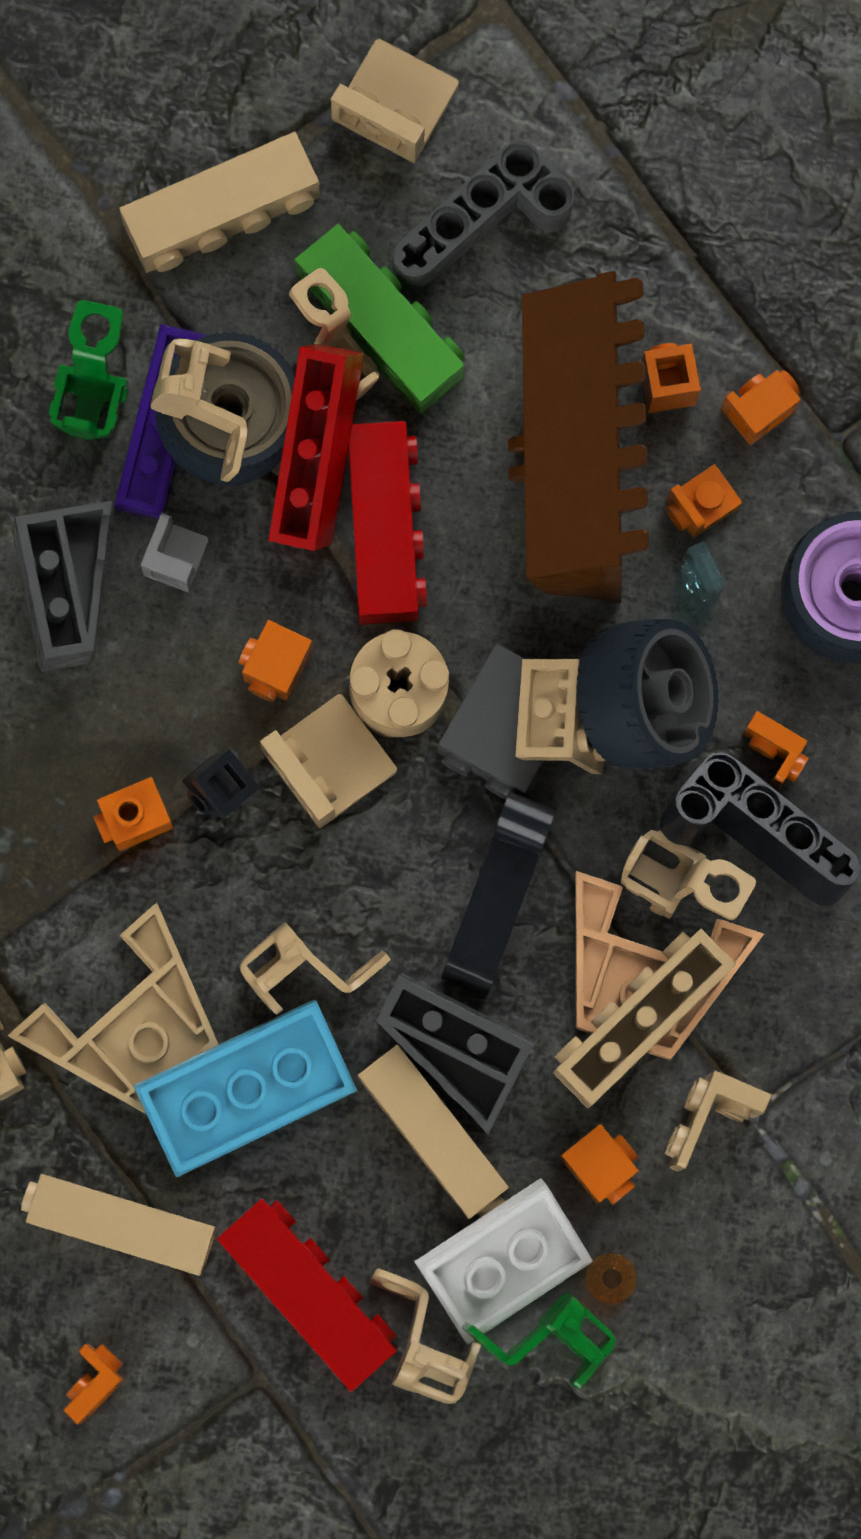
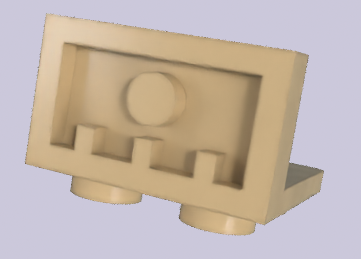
(394, 100)
(550, 716)
(329, 760)
(734, 1101)

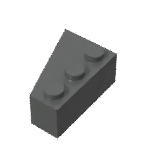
(62, 578)
(457, 1045)

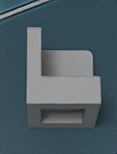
(173, 554)

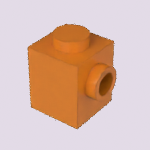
(670, 377)
(275, 661)
(132, 815)
(602, 1165)

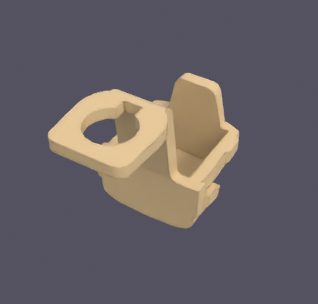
(333, 326)
(181, 395)
(682, 880)
(289, 956)
(421, 1360)

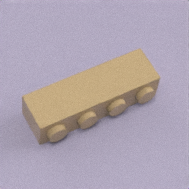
(221, 203)

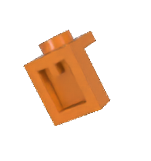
(702, 502)
(773, 739)
(90, 1393)

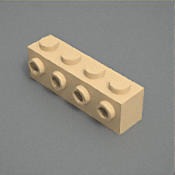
(644, 1018)

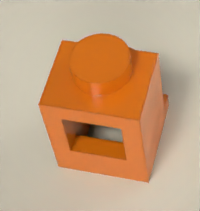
(762, 404)

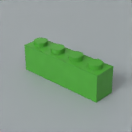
(383, 321)

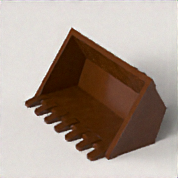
(574, 437)

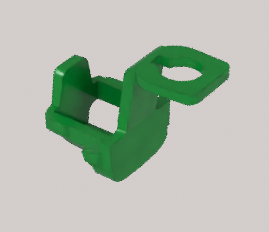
(90, 377)
(565, 1322)

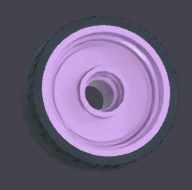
(813, 590)

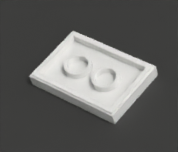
(504, 1260)

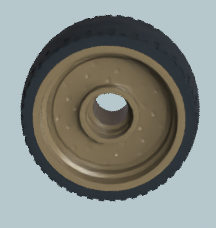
(254, 383)

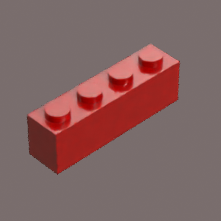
(315, 446)
(384, 524)
(307, 1294)

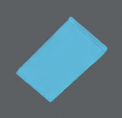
(245, 1088)

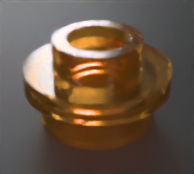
(595, 1283)

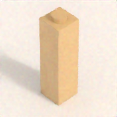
(434, 1133)
(118, 1224)

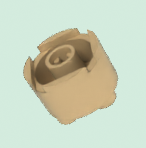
(397, 657)

